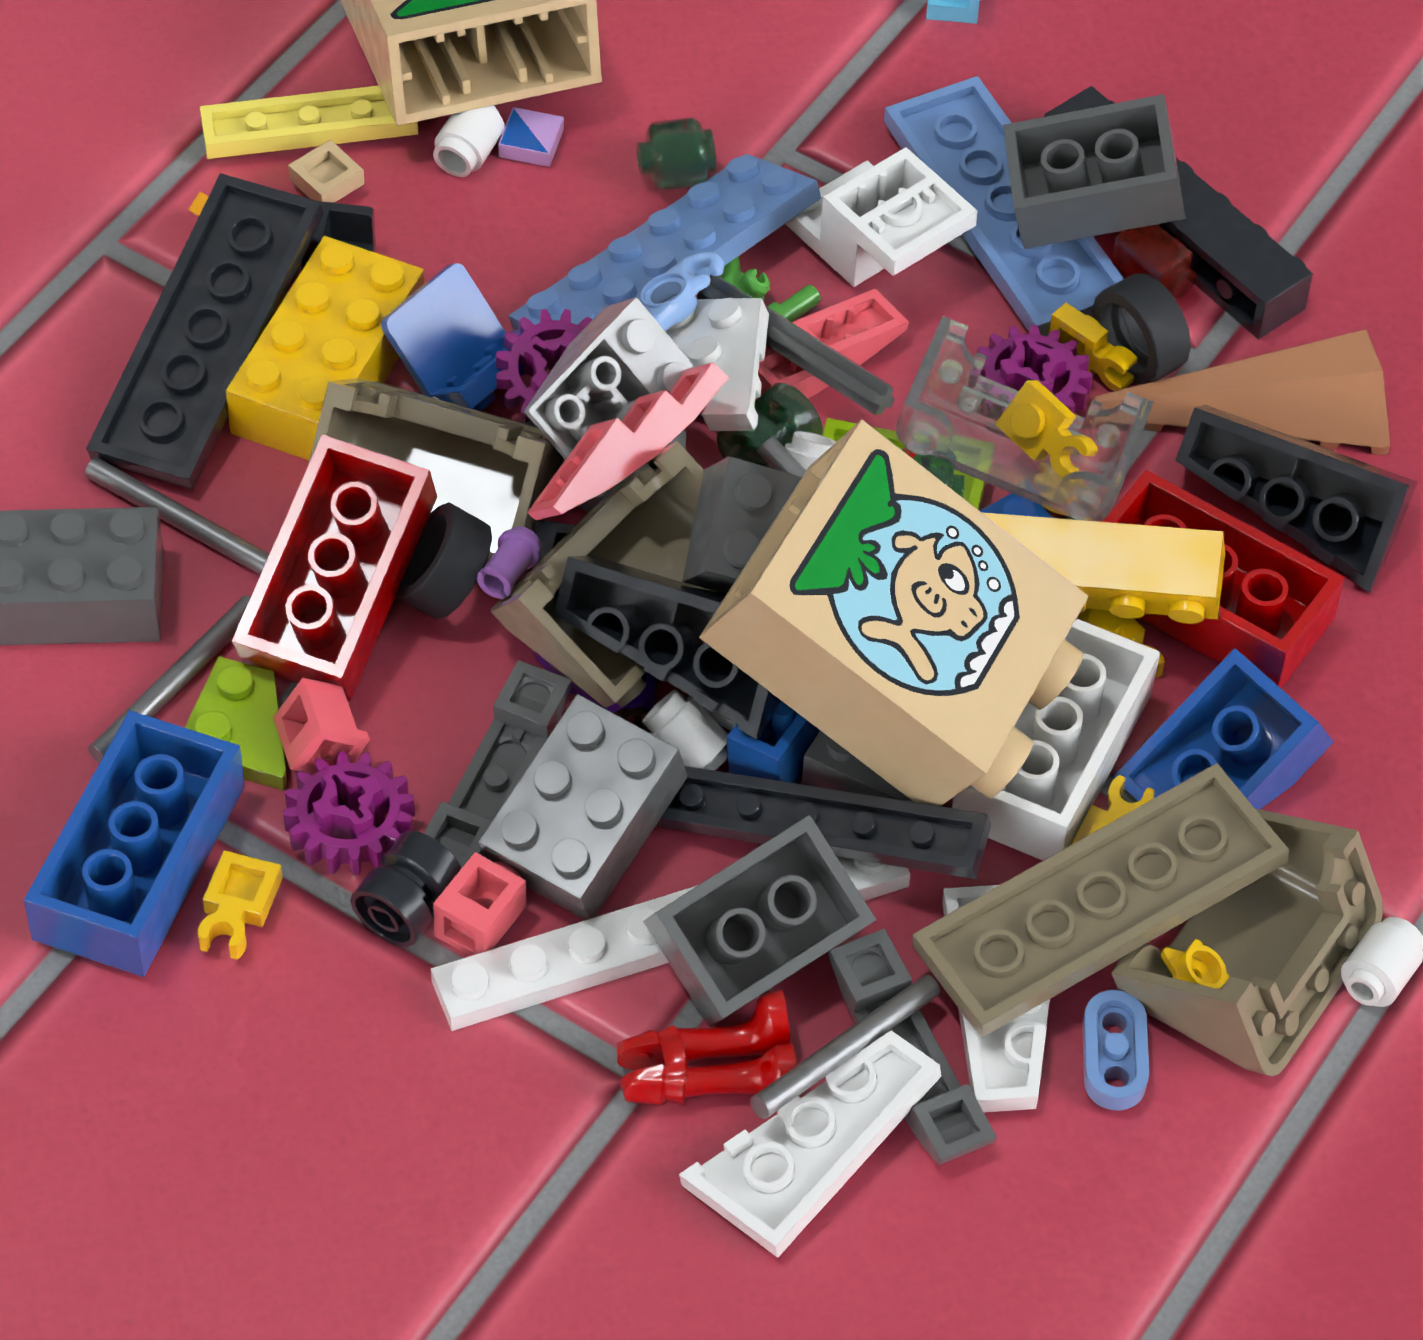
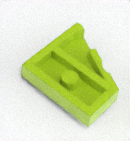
(240, 709)

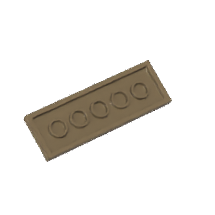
(1099, 899)

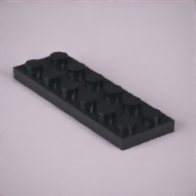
(203, 329)

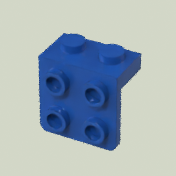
(449, 339)

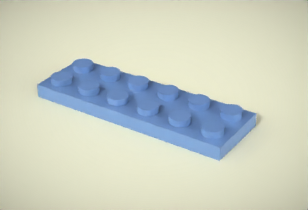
(963, 142)
(714, 216)

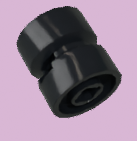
(400, 894)

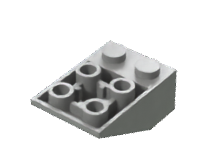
(604, 373)

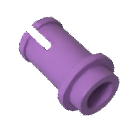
(516, 552)

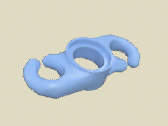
(680, 282)

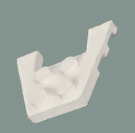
(734, 339)

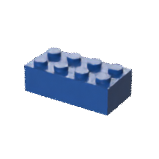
(135, 843)

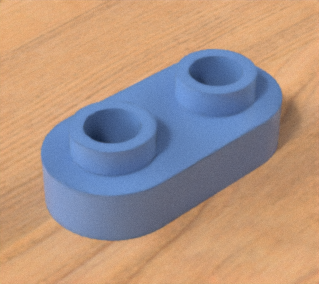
(1115, 1054)

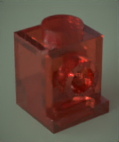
(1157, 254)

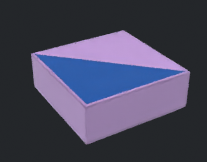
(531, 137)

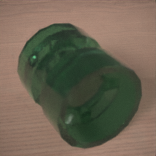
(780, 414)

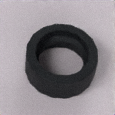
(1147, 322)
(446, 561)

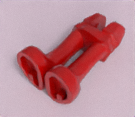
(663, 1057)

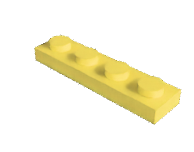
(299, 122)

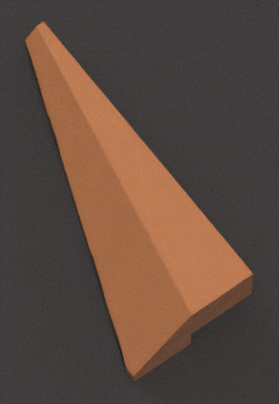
(1309, 391)

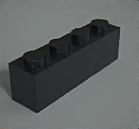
(1314, 495)
(660, 628)

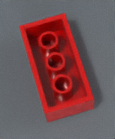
(336, 565)
(1270, 597)

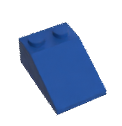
(1234, 721)

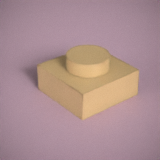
(326, 173)

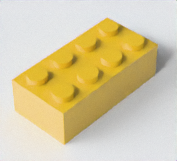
(318, 335)

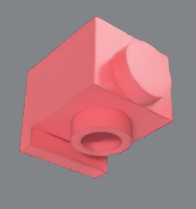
(318, 725)
(479, 905)

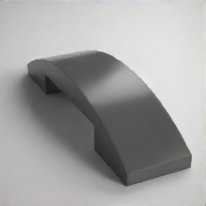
(522, 722)
(948, 1115)

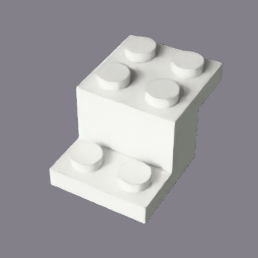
(883, 217)

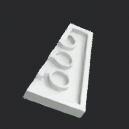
(1007, 1062)
(801, 1157)

